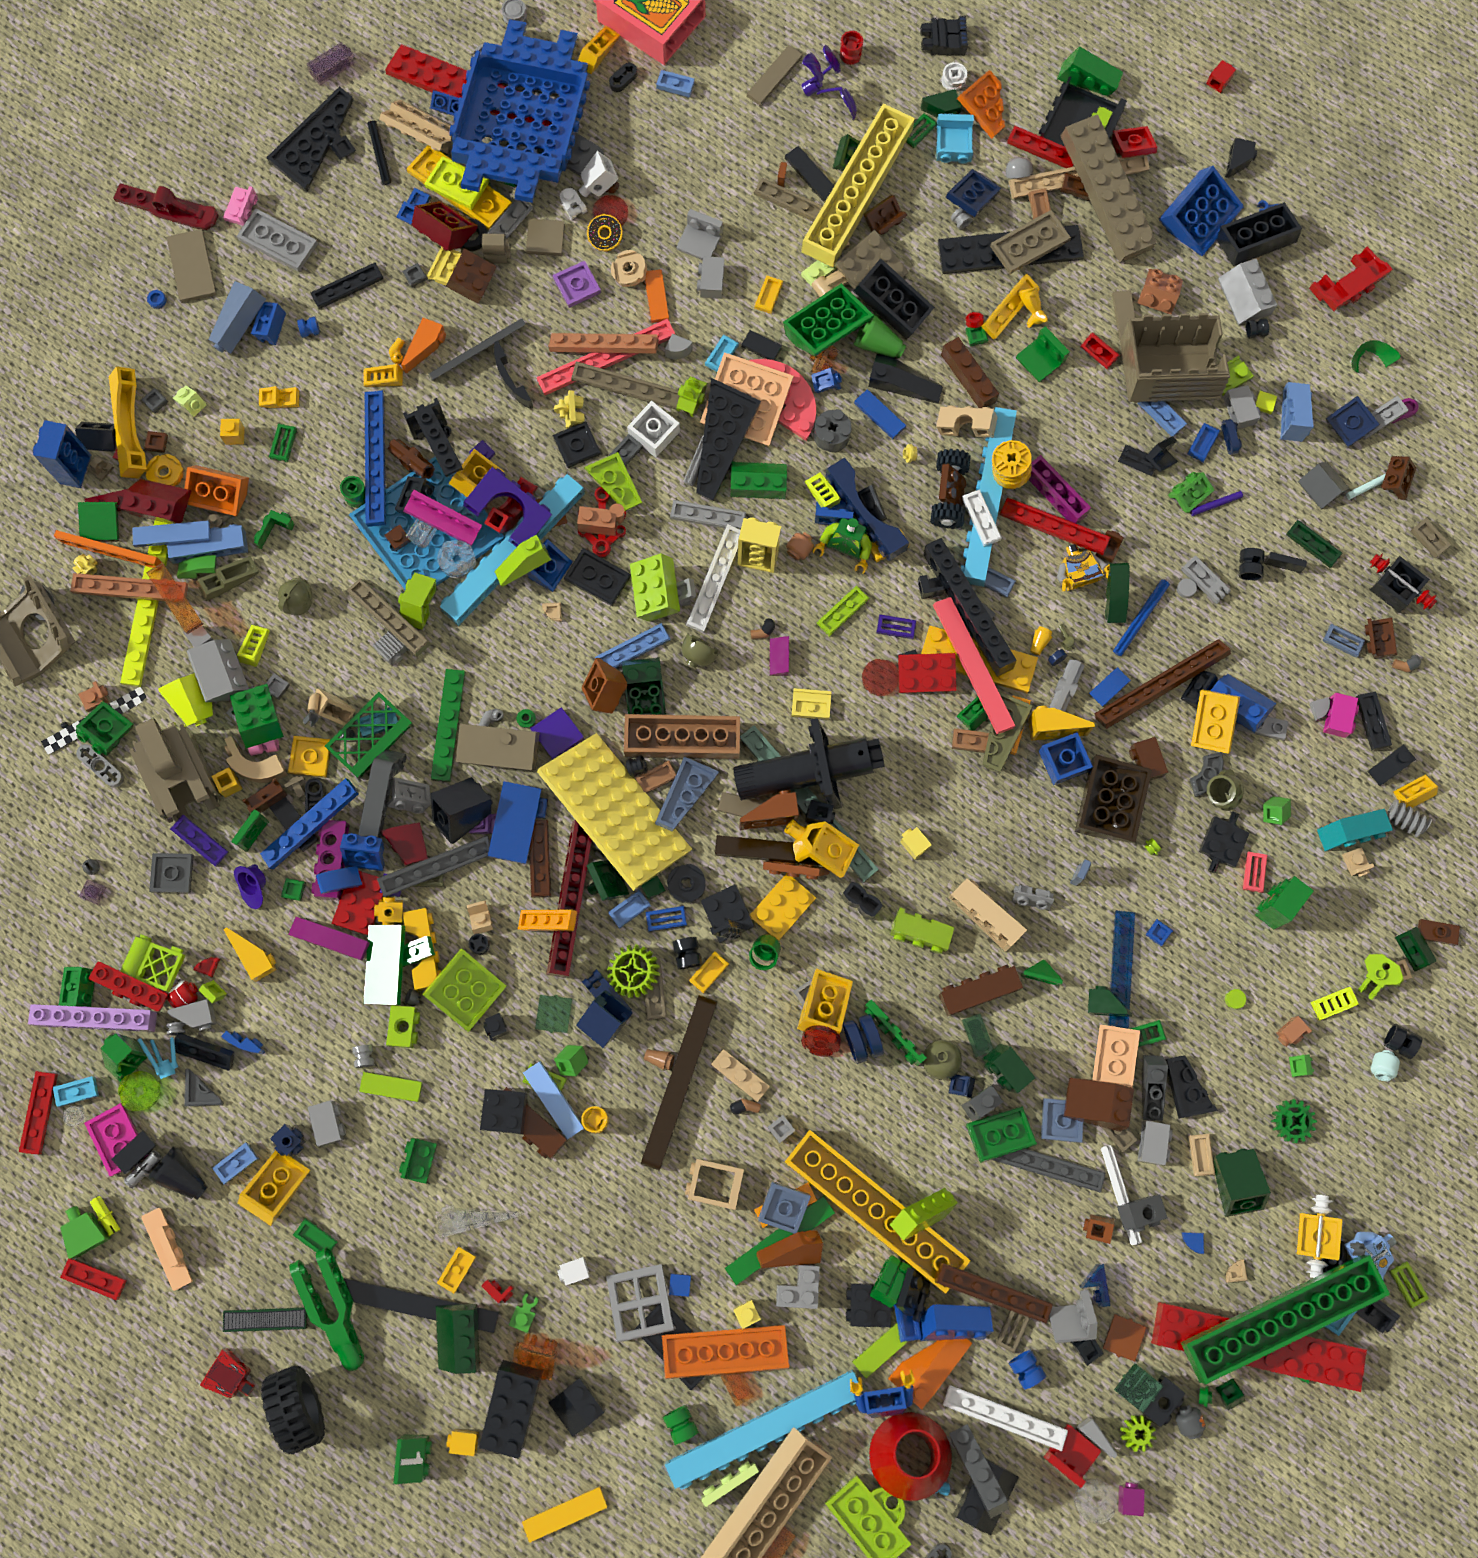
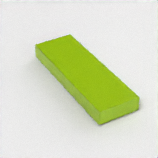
(843, 611)
(390, 1087)
(879, 1352)

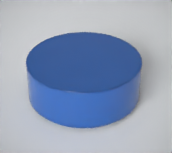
(156, 299)

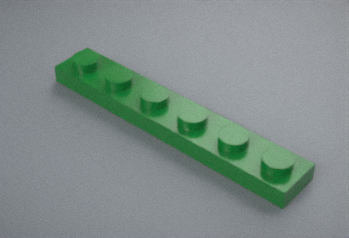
(448, 725)

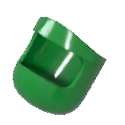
(759, 947)

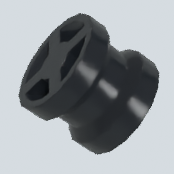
(636, 766)
(476, 942)

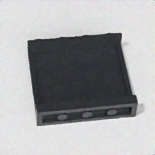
(1074, 106)

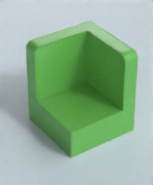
(1277, 810)
(571, 1060)

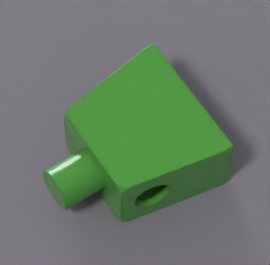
(82, 1233)

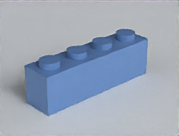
(223, 543)

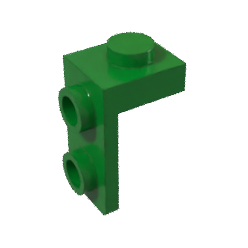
(283, 520)

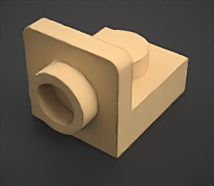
(1357, 862)
(479, 917)

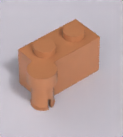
(600, 520)

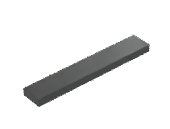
(476, 349)
(434, 866)
(1055, 1169)

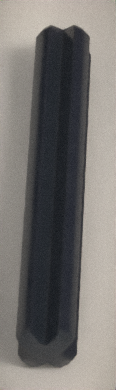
(379, 152)

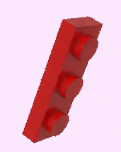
(93, 1278)

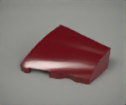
(407, 842)

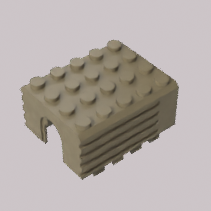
(1173, 358)

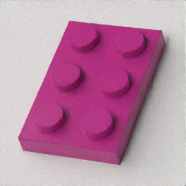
(110, 1134)

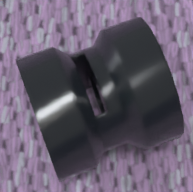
(1257, 328)

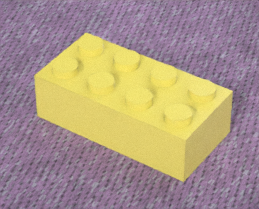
(758, 544)

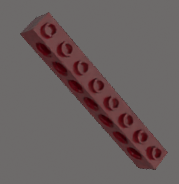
(570, 899)

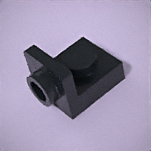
(1088, 1350)

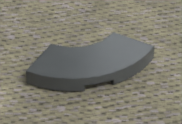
(1211, 767)

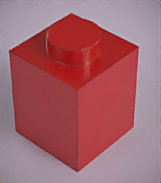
(1221, 76)

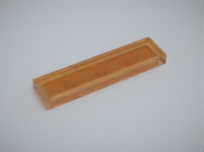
(174, 598)

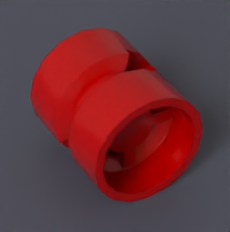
(851, 47)

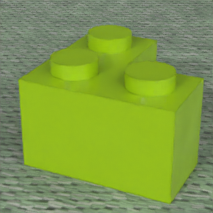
(416, 600)

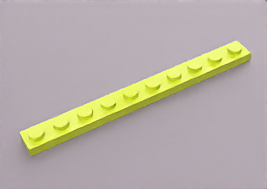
(142, 627)

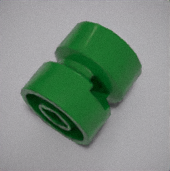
(353, 491)
(680, 1424)

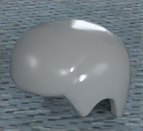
(1019, 168)

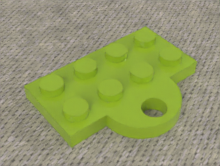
(869, 1519)

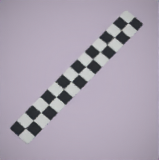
(69, 734)

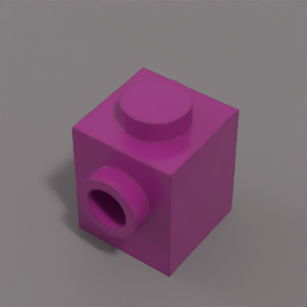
(1131, 1499)

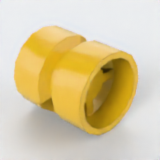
(595, 1120)

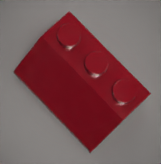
(443, 225)
(156, 501)

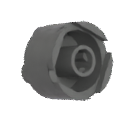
(832, 430)

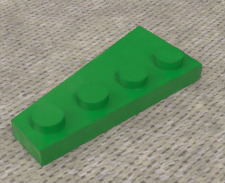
(895, 1033)

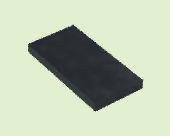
(655, 1341)

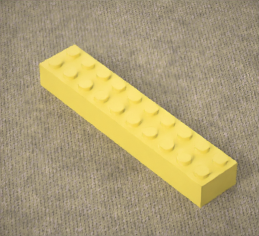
(857, 185)

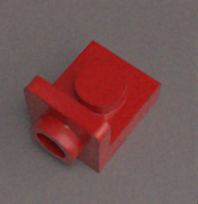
(493, 1289)

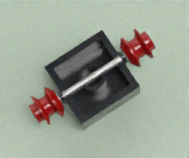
(1400, 584)

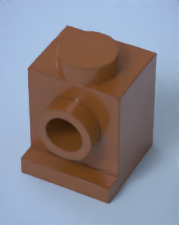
(1103, 1234)

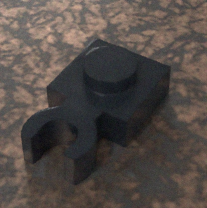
(340, 145)

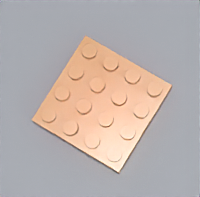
(760, 383)

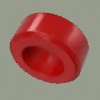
(974, 320)

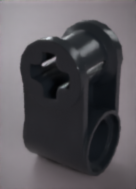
(313, 798)

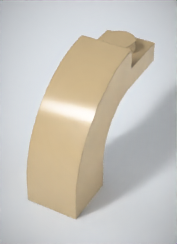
(257, 772)

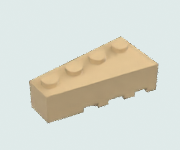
(987, 914)

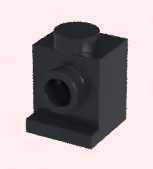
(819, 808)
(495, 1026)

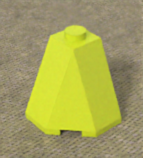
(187, 700)

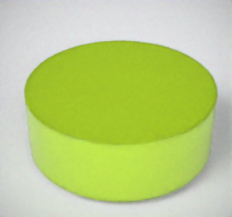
(1235, 999)

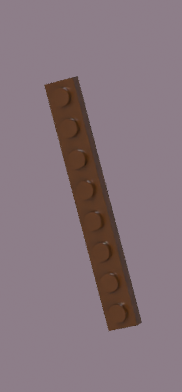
(1162, 684)

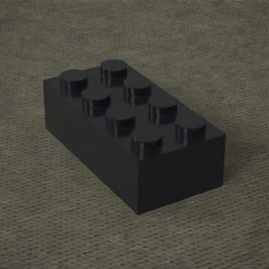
(1259, 234)
(893, 299)
(510, 1409)

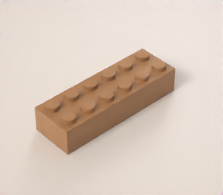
(682, 736)

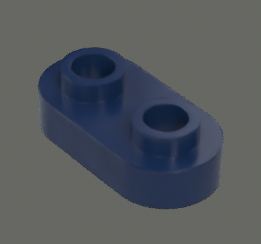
(1231, 439)

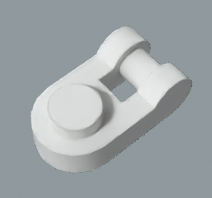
(569, 199)

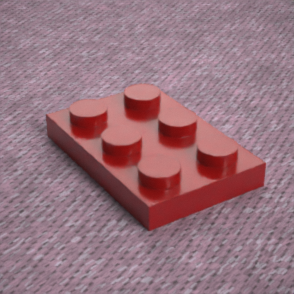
(927, 672)
(358, 905)

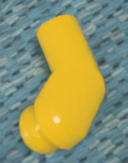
(394, 351)

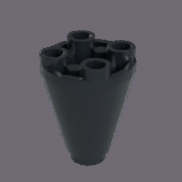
(178, 1175)

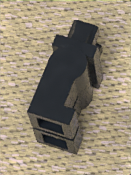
(945, 35)

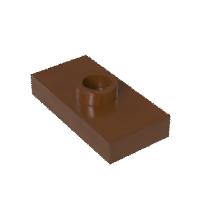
(1439, 932)

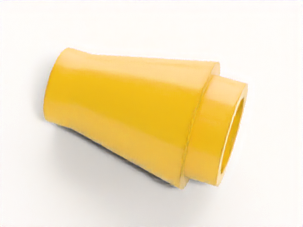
(1040, 640)

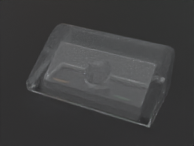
(421, 533)

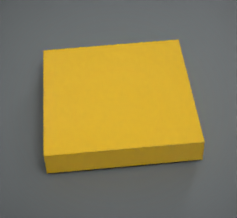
(309, 757)

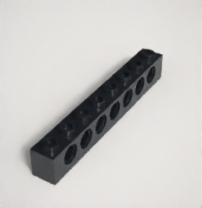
(969, 607)

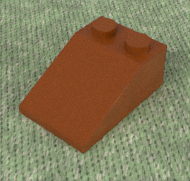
(774, 812)

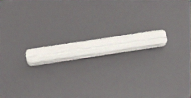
(1118, 1186)

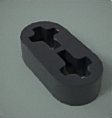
(625, 79)

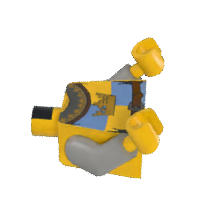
(1080, 569)

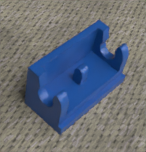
(269, 323)

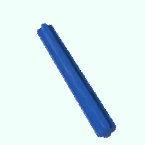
(1141, 617)

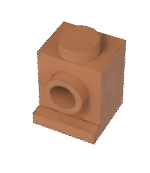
(1293, 1031)

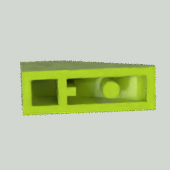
(522, 560)

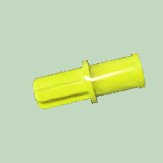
(104, 1215)

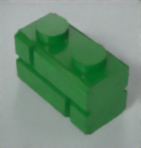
(890, 1281)

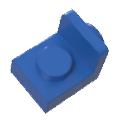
(826, 380)

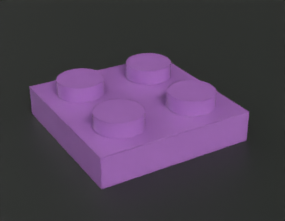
(576, 284)

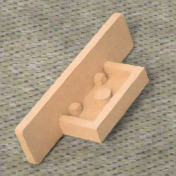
(167, 1249)

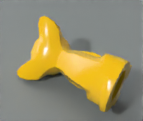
(1032, 302)

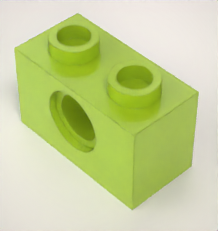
(398, 1015)

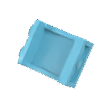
(954, 138)

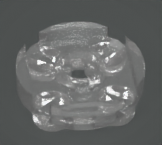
(449, 550)
(1107, 1504)

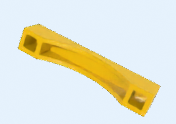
(130, 454)

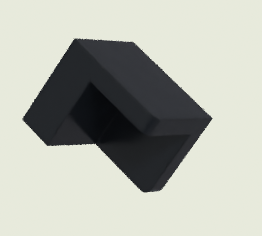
(929, 587)

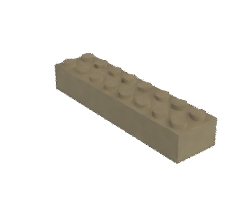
(1108, 188)

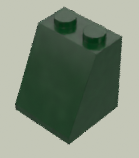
(1241, 1182)

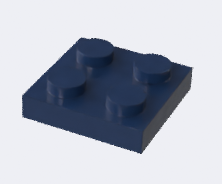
(1352, 421)

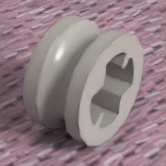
(175, 1028)

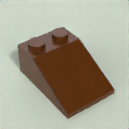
(1099, 1103)

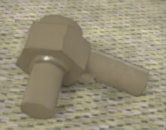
(217, 521)

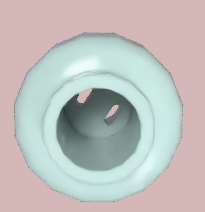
(1385, 1065)

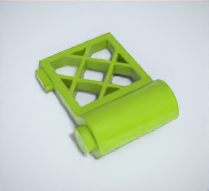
(140, 959)

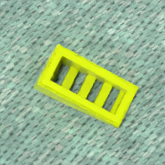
(833, 501)
(249, 656)
(1348, 992)

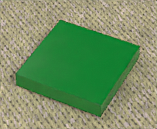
(98, 520)
(250, 831)

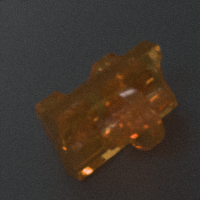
(820, 363)

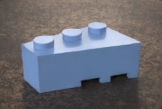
(1296, 412)

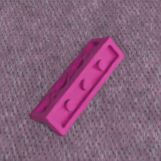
(442, 517)

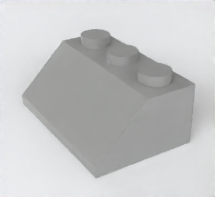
(1247, 292)
(217, 670)

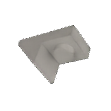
(686, 591)

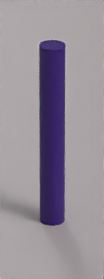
(1216, 503)

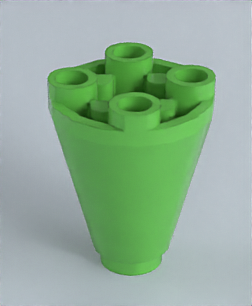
(879, 338)

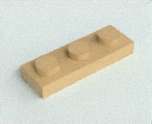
(740, 1075)

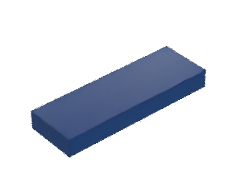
(880, 414)

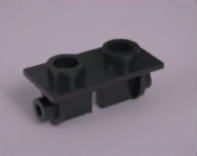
(1136, 459)

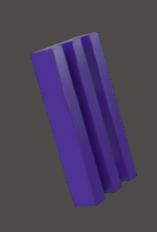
(897, 627)

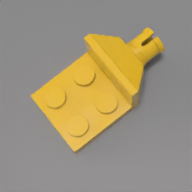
(823, 845)

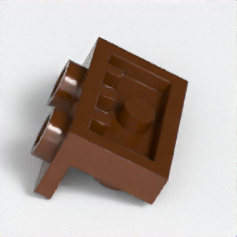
(1399, 476)

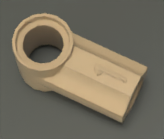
(825, 284)

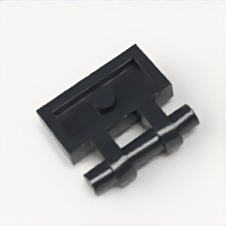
(913, 1294)

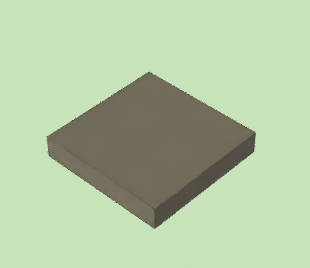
(545, 237)

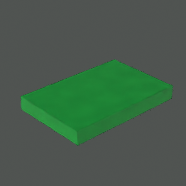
(1001, 1134)

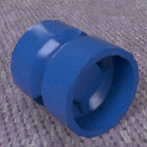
(1026, 1368)

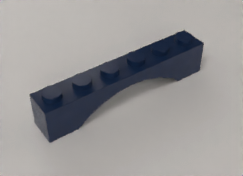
(887, 538)

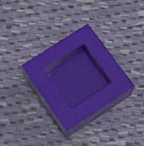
(484, 449)

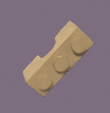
(953, 418)

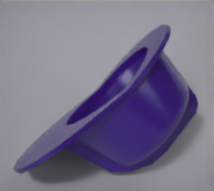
(250, 884)

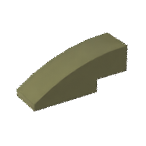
(227, 578)

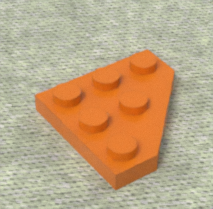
(984, 102)

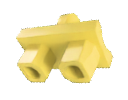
(567, 407)

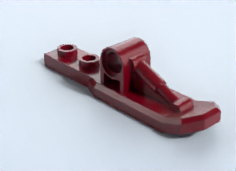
(168, 206)

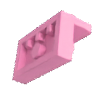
(240, 205)

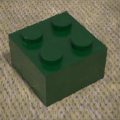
(1008, 1068)

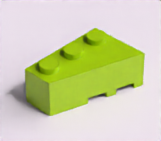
(921, 931)

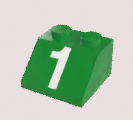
(411, 1459)

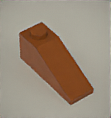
(793, 1250)

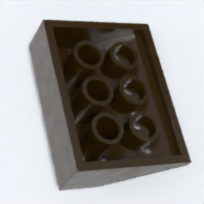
(1113, 800)

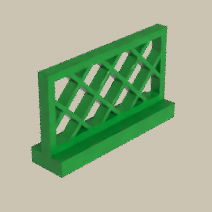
(383, 744)

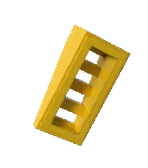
(390, 369)

